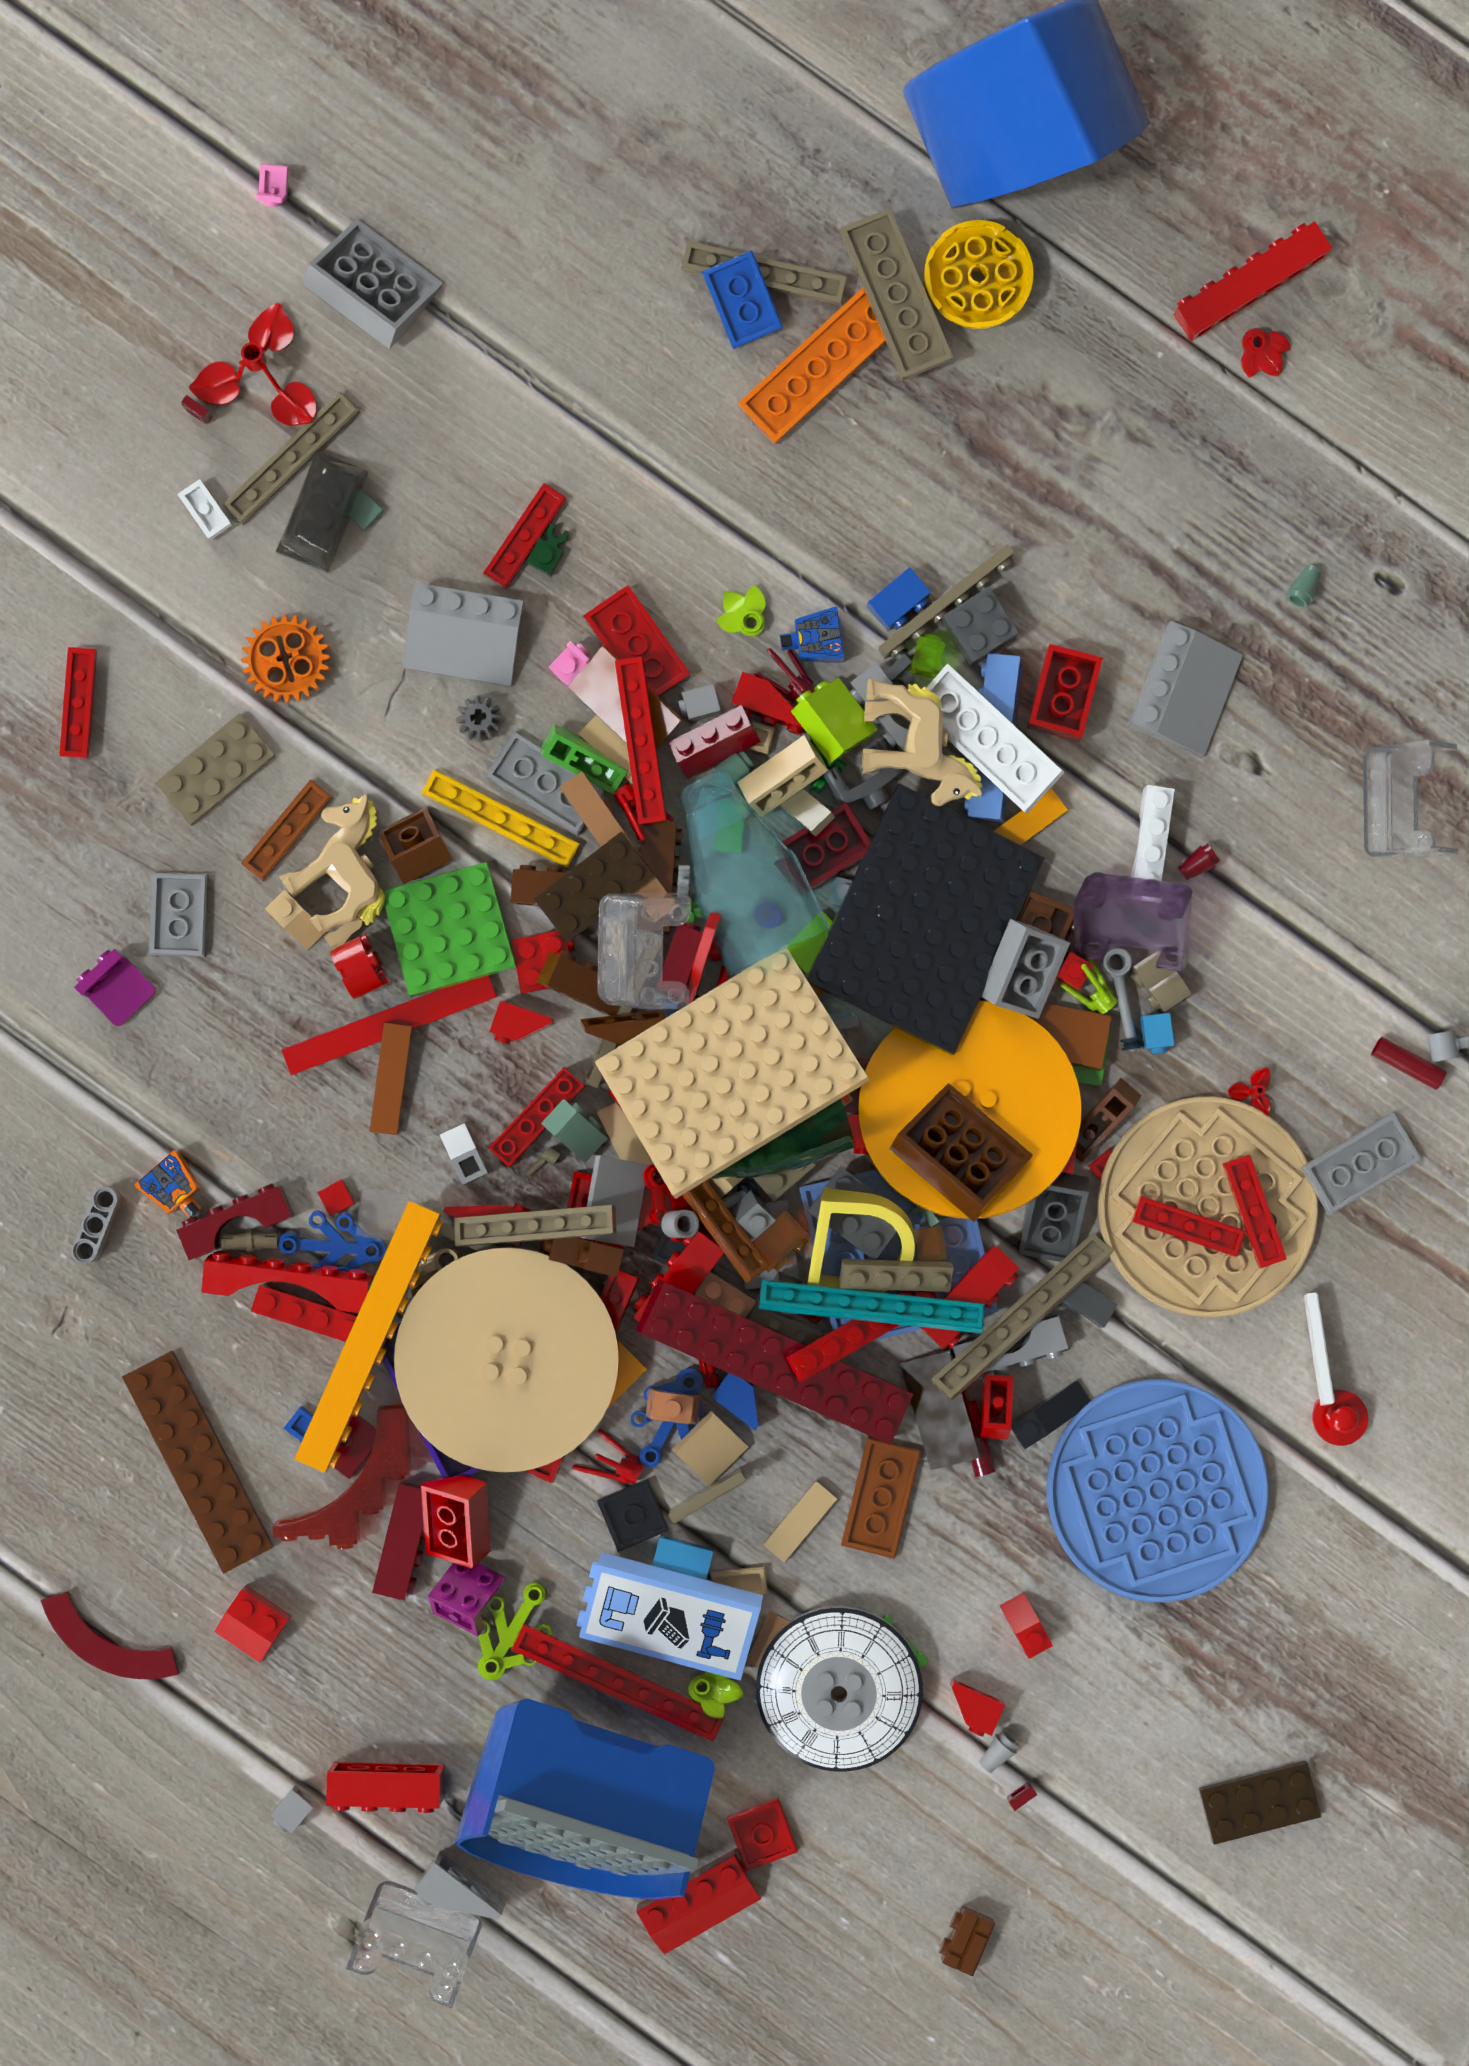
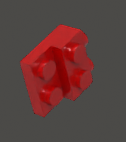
(531, 955)

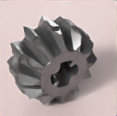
(486, 724)

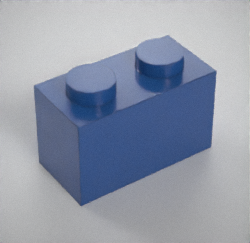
(899, 599)

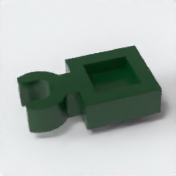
(546, 553)

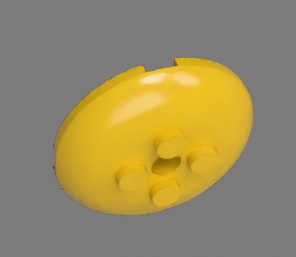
(984, 249)

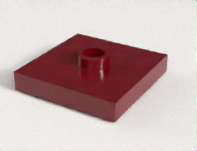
(356, 1447)

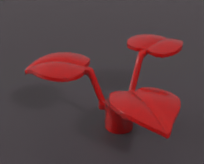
(270, 331)

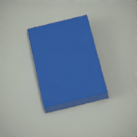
(742, 299)

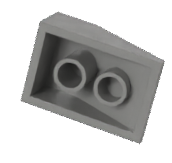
(454, 1889)

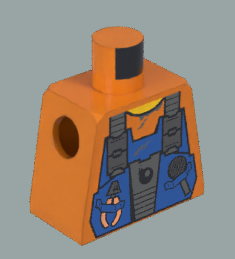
(171, 1185)

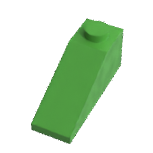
(578, 755)

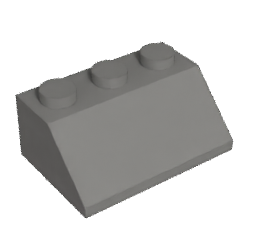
(1024, 969)

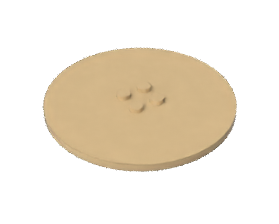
(1178, 1161)
(506, 1360)

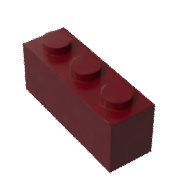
(714, 741)

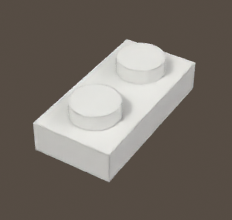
(204, 509)

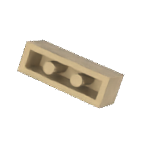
(782, 776)

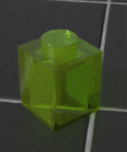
(927, 656)

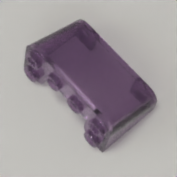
(1133, 915)

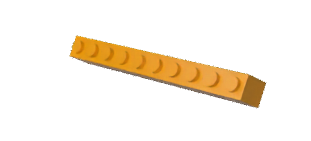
(368, 1337)

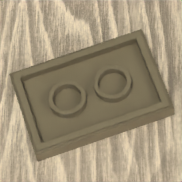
(707, 1495)

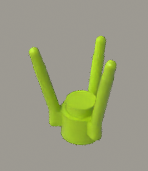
(1101, 997)

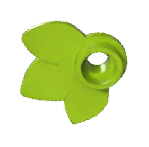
(741, 609)
(719, 1691)

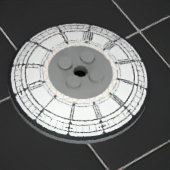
(848, 1651)

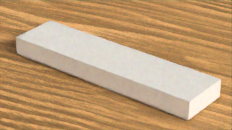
(1319, 1349)

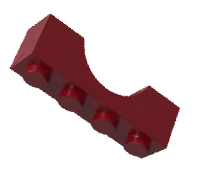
(203, 1235)

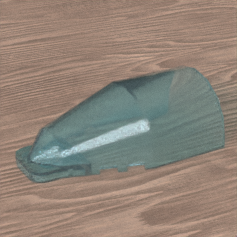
(745, 876)

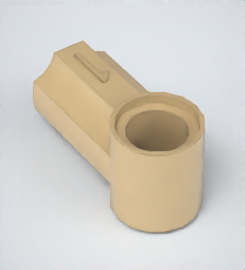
(434, 1264)

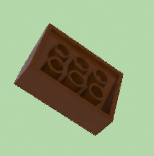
(960, 1152)

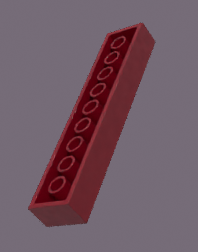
(760, 1358)

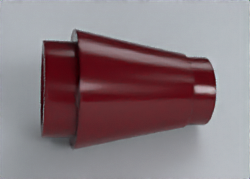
(1199, 862)

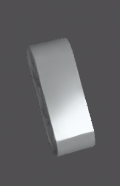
(86, 1233)

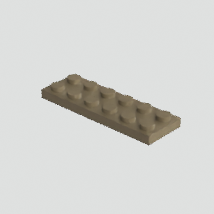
(896, 294)

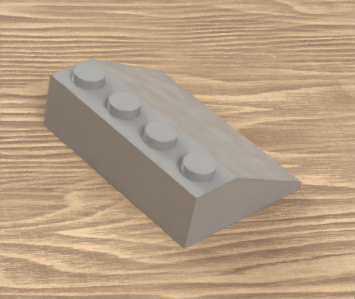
(371, 283)
(463, 634)
(1185, 689)

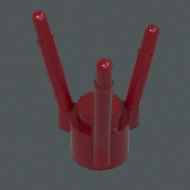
(798, 685)

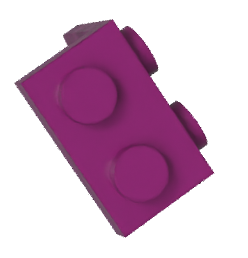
(115, 987)

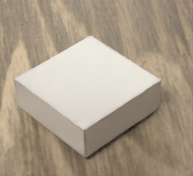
(457, 1141)

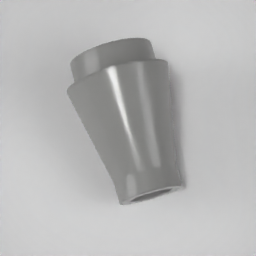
(1000, 1750)

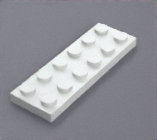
(993, 741)

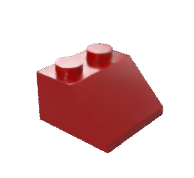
(252, 1623)

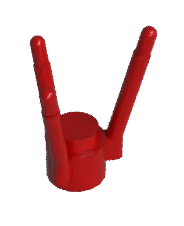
(626, 799)
(627, 1468)

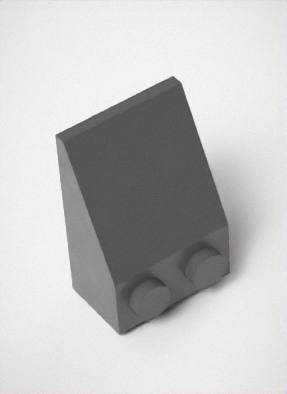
(1055, 1219)

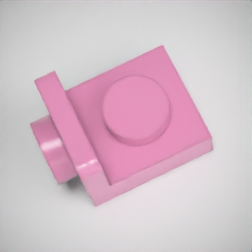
(570, 662)

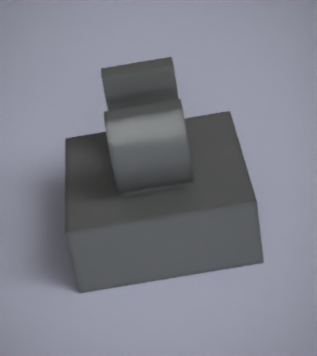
(900, 672)

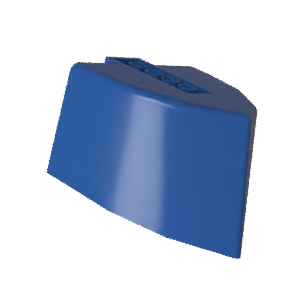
(1026, 103)

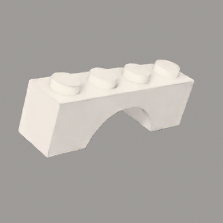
(1153, 832)

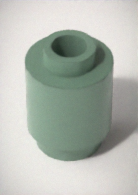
(736, 766)

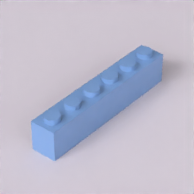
(1003, 690)

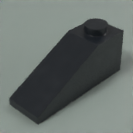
(1049, 1414)

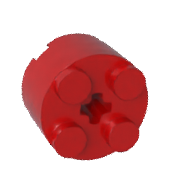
(359, 966)

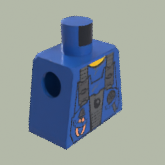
(816, 637)

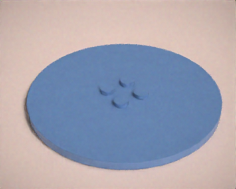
(1157, 1490)

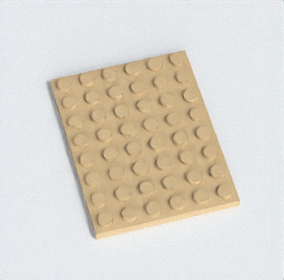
(731, 1072)

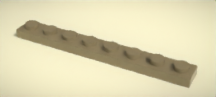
(1022, 1317)

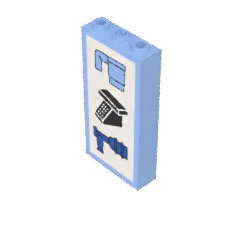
(669, 1615)

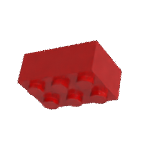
(1064, 692)

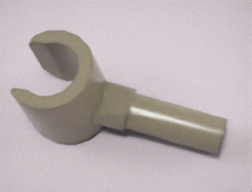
(550, 1155)

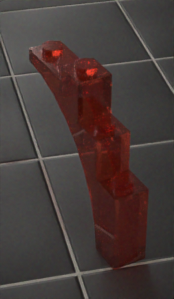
(340, 1518)

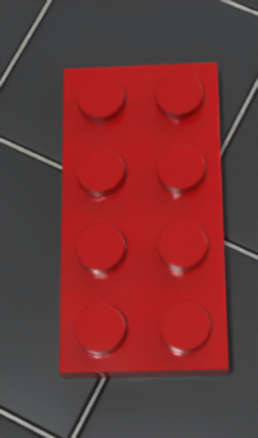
(630, 632)

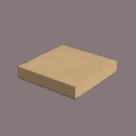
(710, 1448)

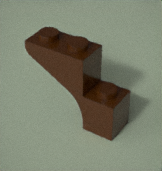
(584, 1254)

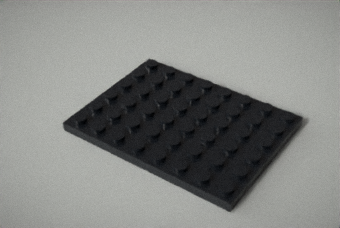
(924, 919)

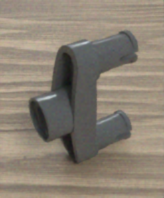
(870, 790)

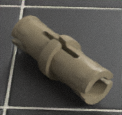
(249, 1241)

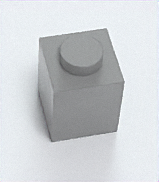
(699, 703)
(470, 1166)
(753, 1214)
(292, 1810)

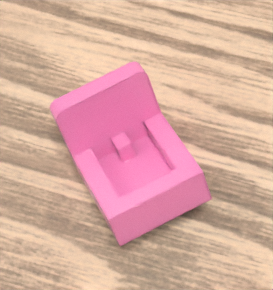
(273, 184)

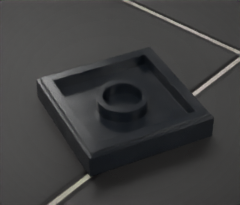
(633, 1515)

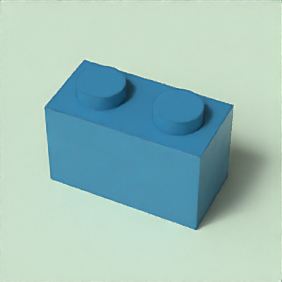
(683, 1557)

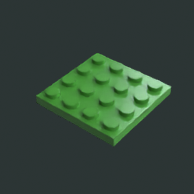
(448, 929)

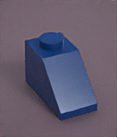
(738, 1398)

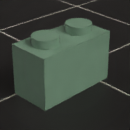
(574, 1130)

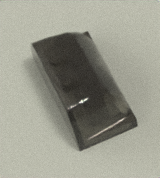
(321, 512)

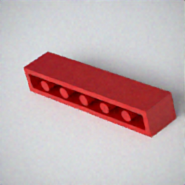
(1252, 281)

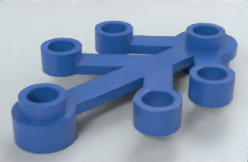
(336, 1244)
(666, 1426)

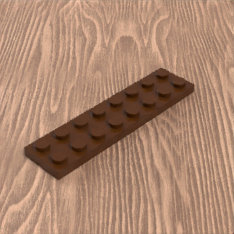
(197, 1462)

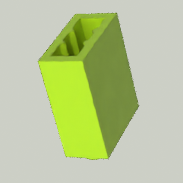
(833, 719)

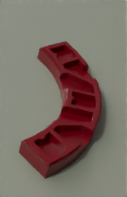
(102, 1652)

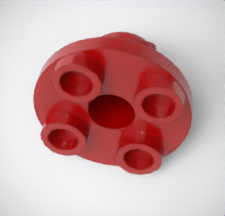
(1341, 1421)

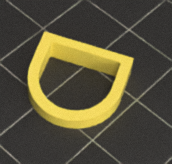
(856, 1203)

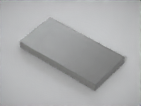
(536, 781)
(1361, 1163)

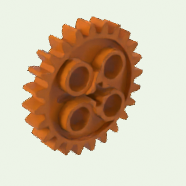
(263, 666)

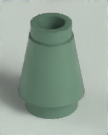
(1304, 587)

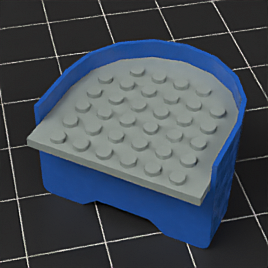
(585, 1805)

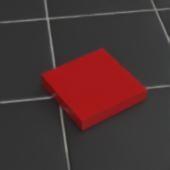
(762, 1834)

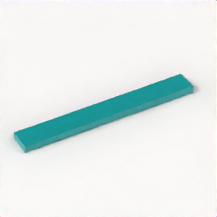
(871, 1306)

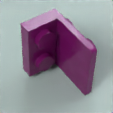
(464, 1595)

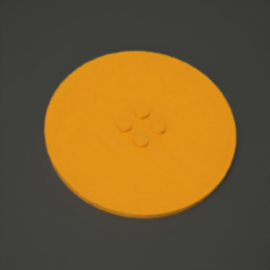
(1002, 1067)

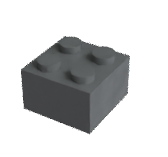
(979, 626)

